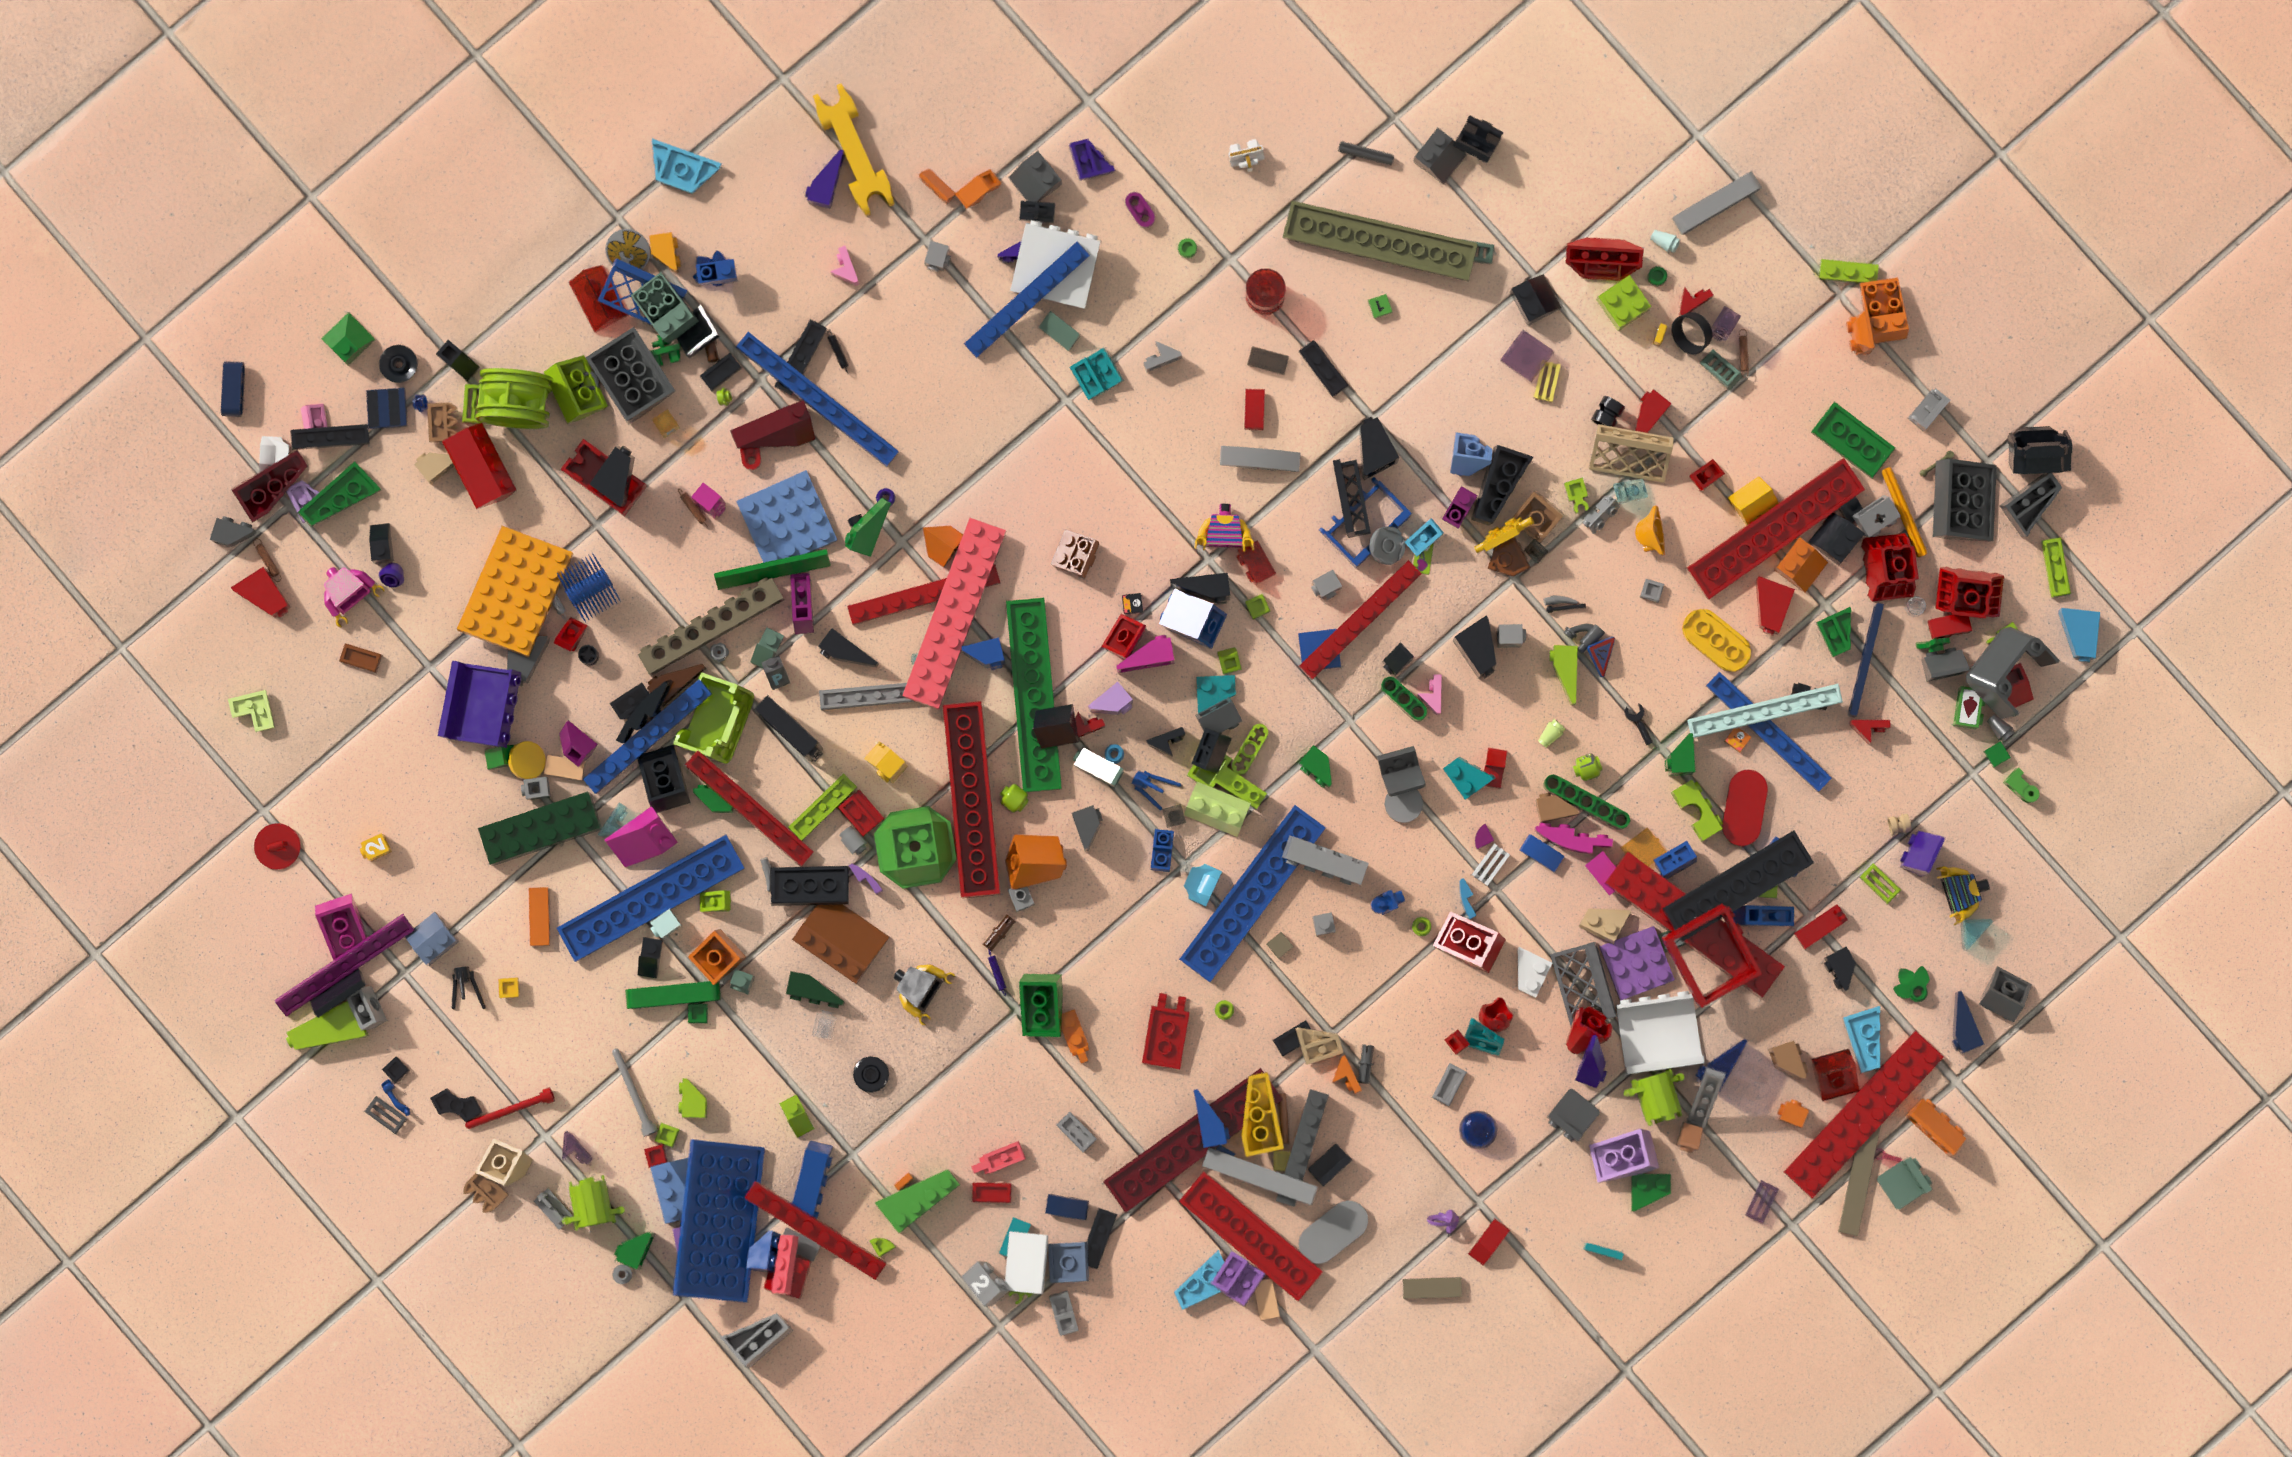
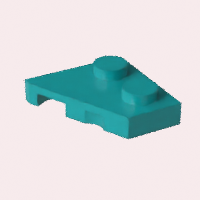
(1213, 690)
(1467, 777)
(1483, 1038)

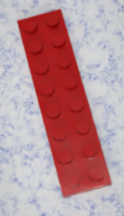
(1250, 1236)

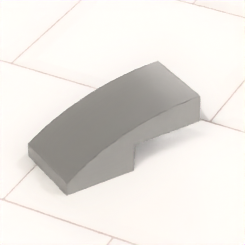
(1063, 1313)

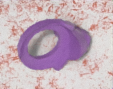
(1449, 1218)

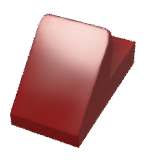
(1689, 304)
(1706, 475)
(570, 634)
(1092, 726)
(1864, 727)
(1495, 765)

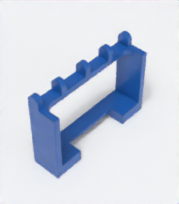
(1365, 553)

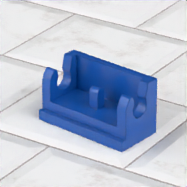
(1675, 860)

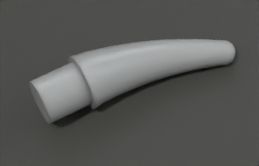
(1554, 599)
(766, 866)

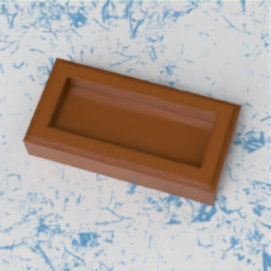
(360, 658)

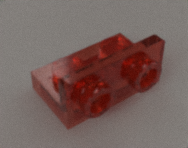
(1256, 562)

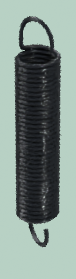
(838, 351)

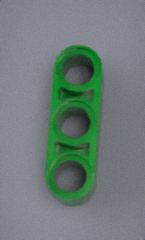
(1406, 708)

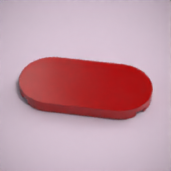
(1744, 807)

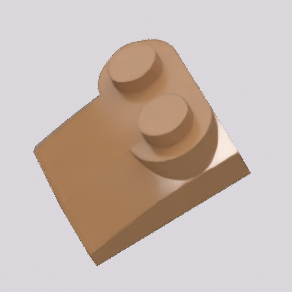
(1543, 513)

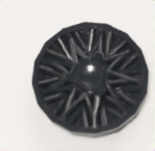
(871, 1074)

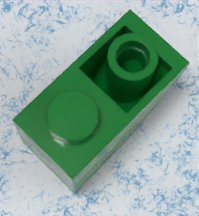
(1317, 764)
(712, 800)

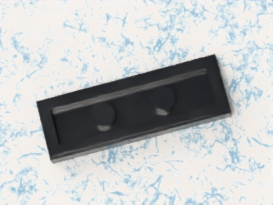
(1323, 368)
(1099, 1236)

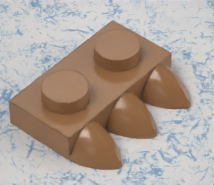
(440, 421)
(485, 1190)

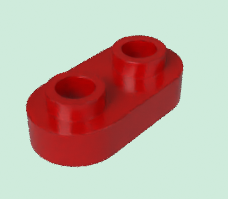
(749, 453)

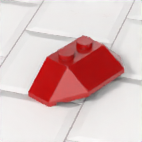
(1604, 258)

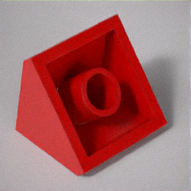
(1124, 636)

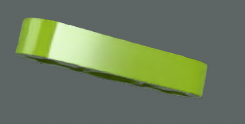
(1251, 734)

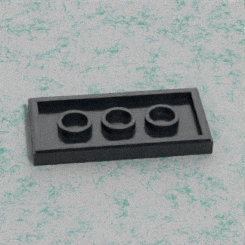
(809, 885)

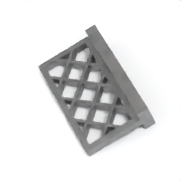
(1598, 976)

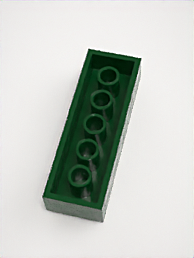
(540, 828)

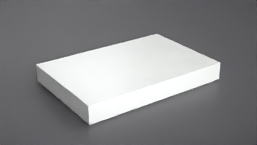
(1026, 1262)

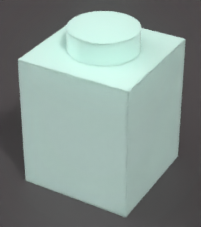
(665, 924)

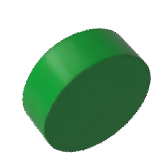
(1657, 276)

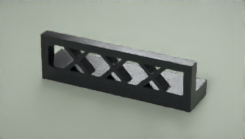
(1345, 504)

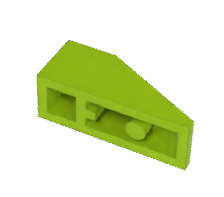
(1565, 667)

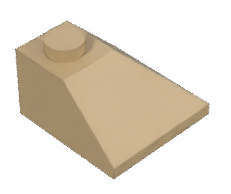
(503, 1163)

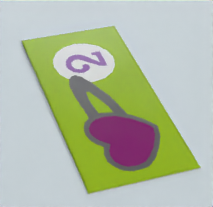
(1423, 561)

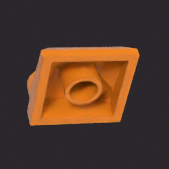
(1861, 333)

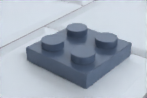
(1068, 1262)

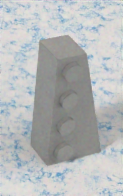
(1325, 860)

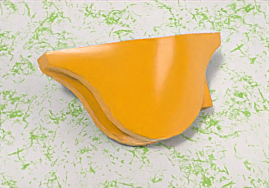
(1650, 532)

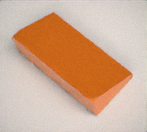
(936, 185)

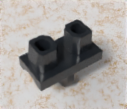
(1037, 211)

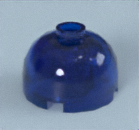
(1478, 1129)

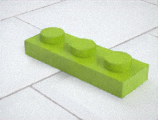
(1848, 271)

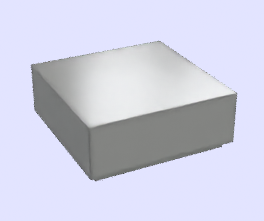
(1652, 590)

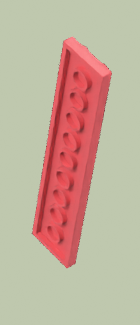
(954, 613)

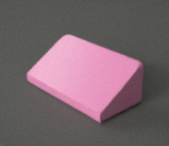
(313, 416)

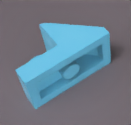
(1424, 537)

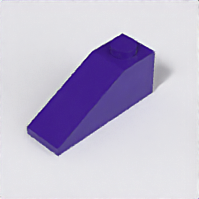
(824, 184)
(1592, 1065)

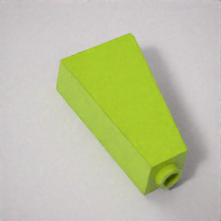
(332, 1027)

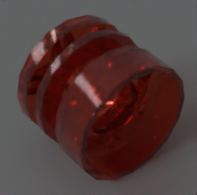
(1267, 281)

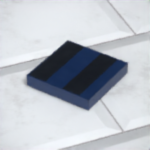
(386, 408)

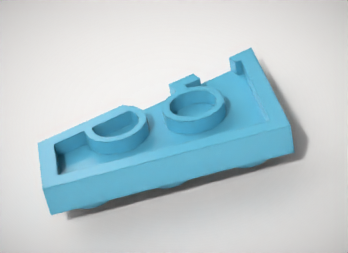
(1199, 1284)

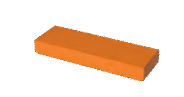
(539, 916)

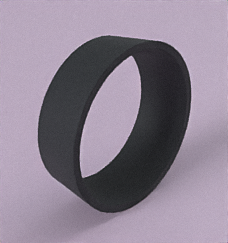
(1680, 338)

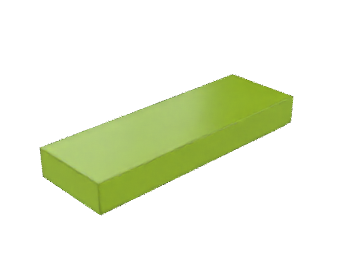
(2056, 567)

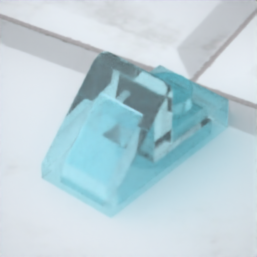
(1630, 491)
(611, 824)

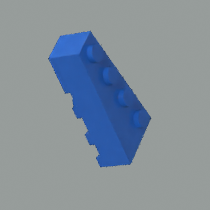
(812, 1177)

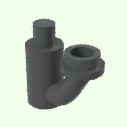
(1593, 634)

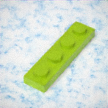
(822, 807)

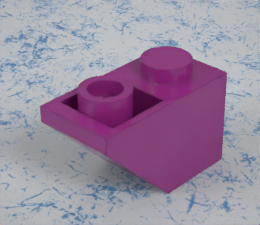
(1459, 507)
(576, 744)

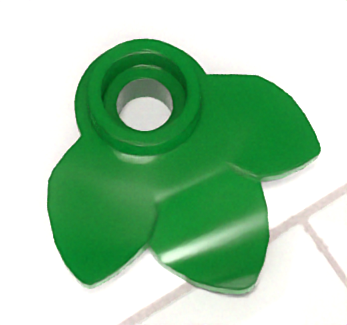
(1910, 981)

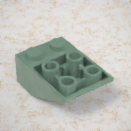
(664, 308)

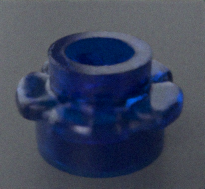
(420, 402)

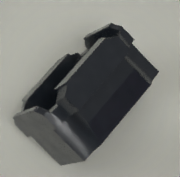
(2039, 450)

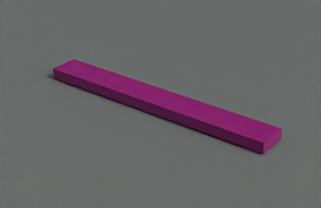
(344, 965)

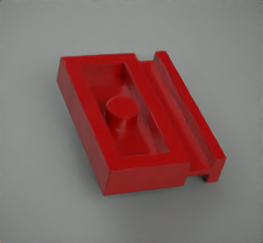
(861, 813)

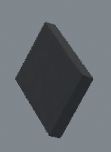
(337, 993)

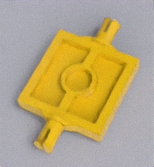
(1499, 535)

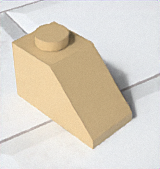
(433, 465)

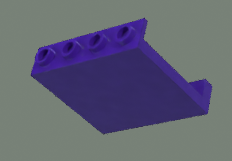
(479, 704)

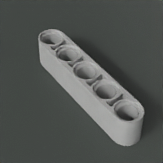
(1717, 203)

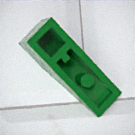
(866, 531)

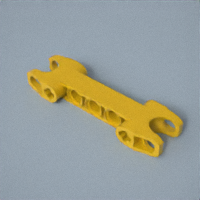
(839, 119)

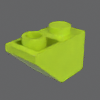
(693, 1101)

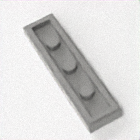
(1705, 1098)

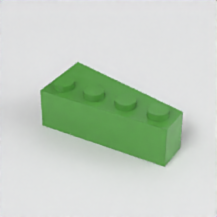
(913, 1202)

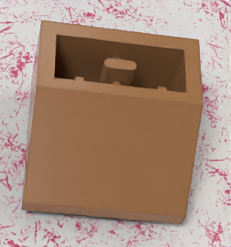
(1787, 1059)

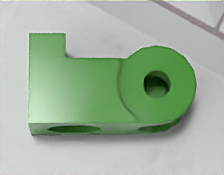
(2020, 787)

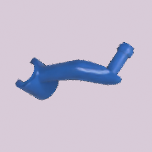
(387, 1087)

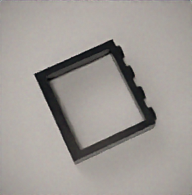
(789, 729)

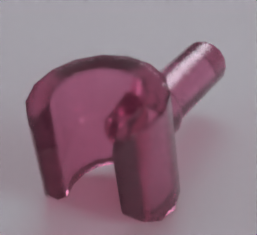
(1888, 1156)

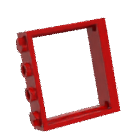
(1744, 946)

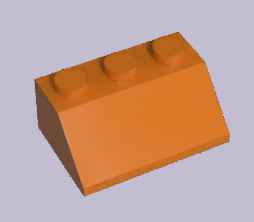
(1936, 1127)

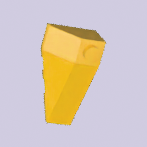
(1260, 1123)

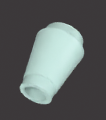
(1665, 240)

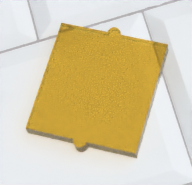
(1644, 847)

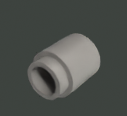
(853, 840)

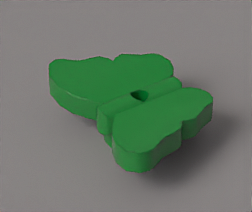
(1934, 644)

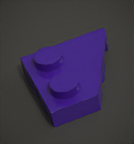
(1088, 160)

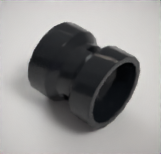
(586, 653)

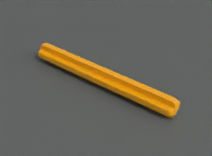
(1904, 512)

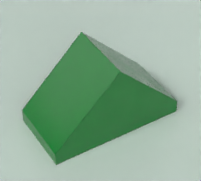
(497, 757)

